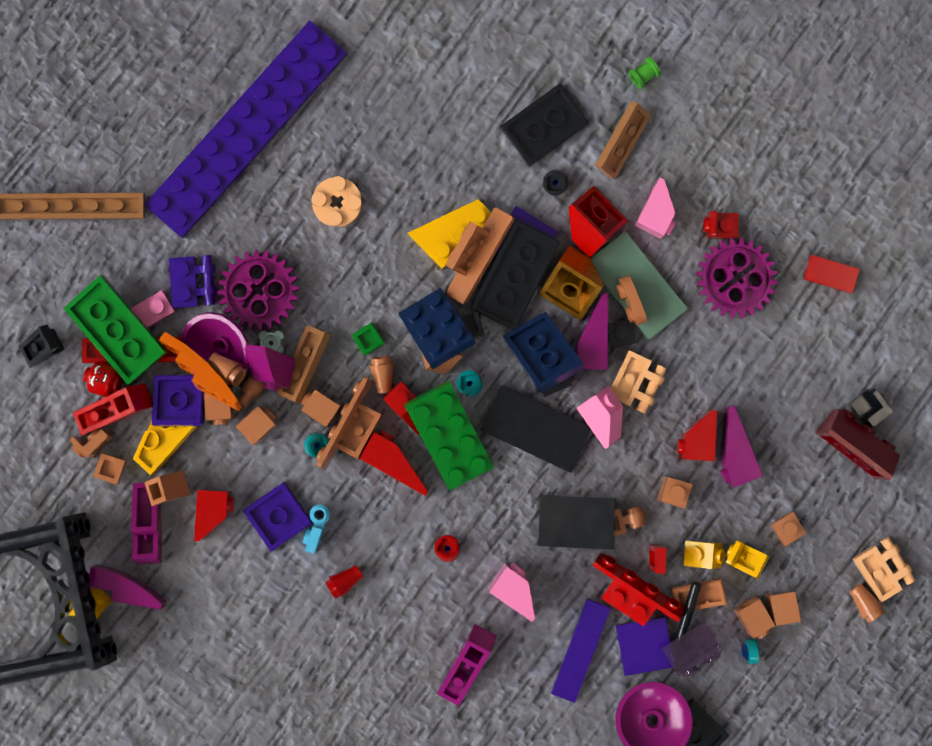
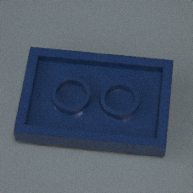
(436, 328)
(543, 352)

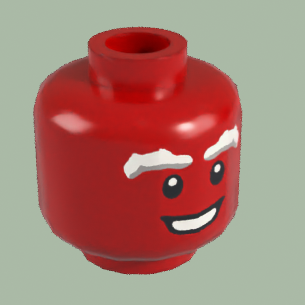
(102, 379)

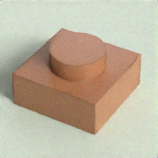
(110, 468)
(788, 528)

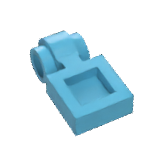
(313, 537)

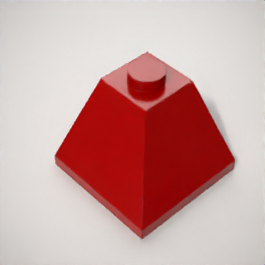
(594, 221)

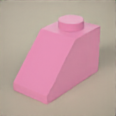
(657, 212)
(603, 415)

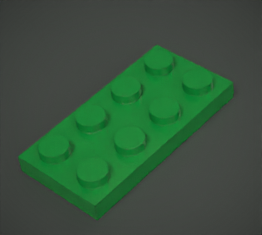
(115, 330)
(448, 435)

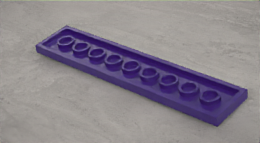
(246, 129)

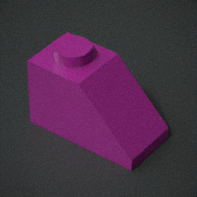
(270, 367)

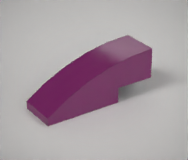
(145, 527)
(125, 587)

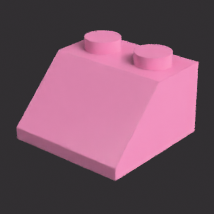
(513, 589)

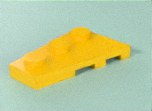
(443, 234)
(159, 445)

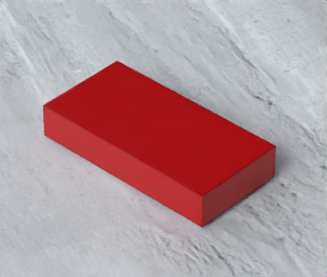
(831, 274)
(657, 558)

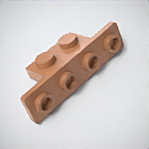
(475, 253)
(353, 429)

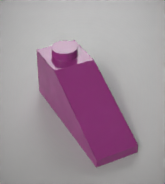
(593, 341)
(737, 455)
(467, 664)

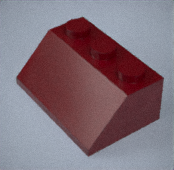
(859, 444)

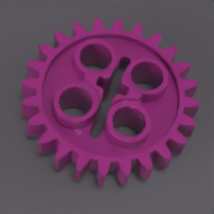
(242, 275)
(749, 295)

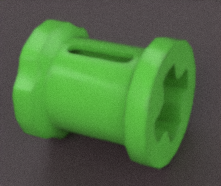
(644, 72)

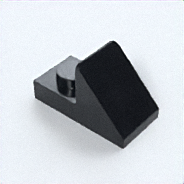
(41, 345)

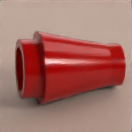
(344, 581)

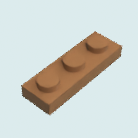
(622, 140)
(307, 358)

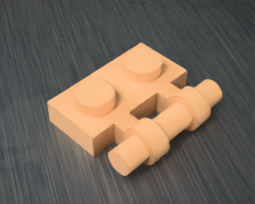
(629, 378)
(878, 574)

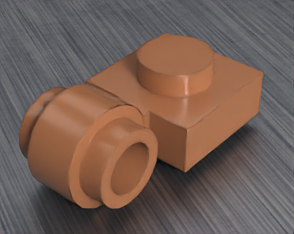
(633, 517)

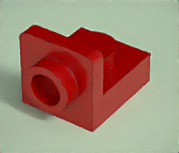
(721, 225)

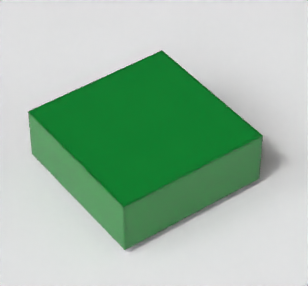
(368, 339)

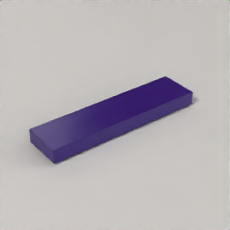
(580, 650)

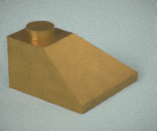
(573, 283)

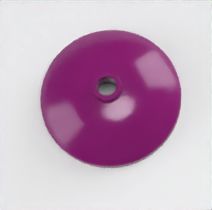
(208, 330)
(655, 699)

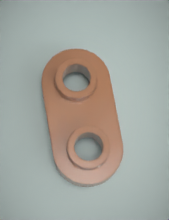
(635, 309)

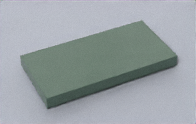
(658, 299)

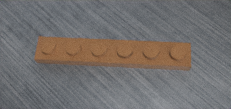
(72, 206)

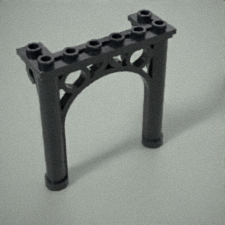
(95, 652)

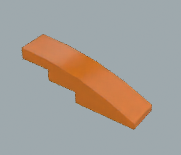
(205, 376)

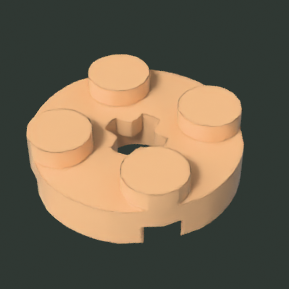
(337, 188)

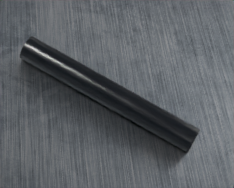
(688, 609)

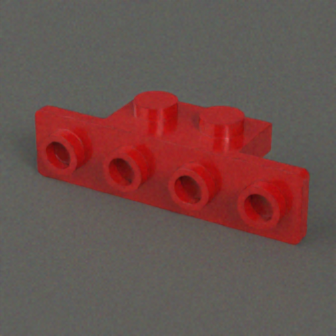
(634, 595)

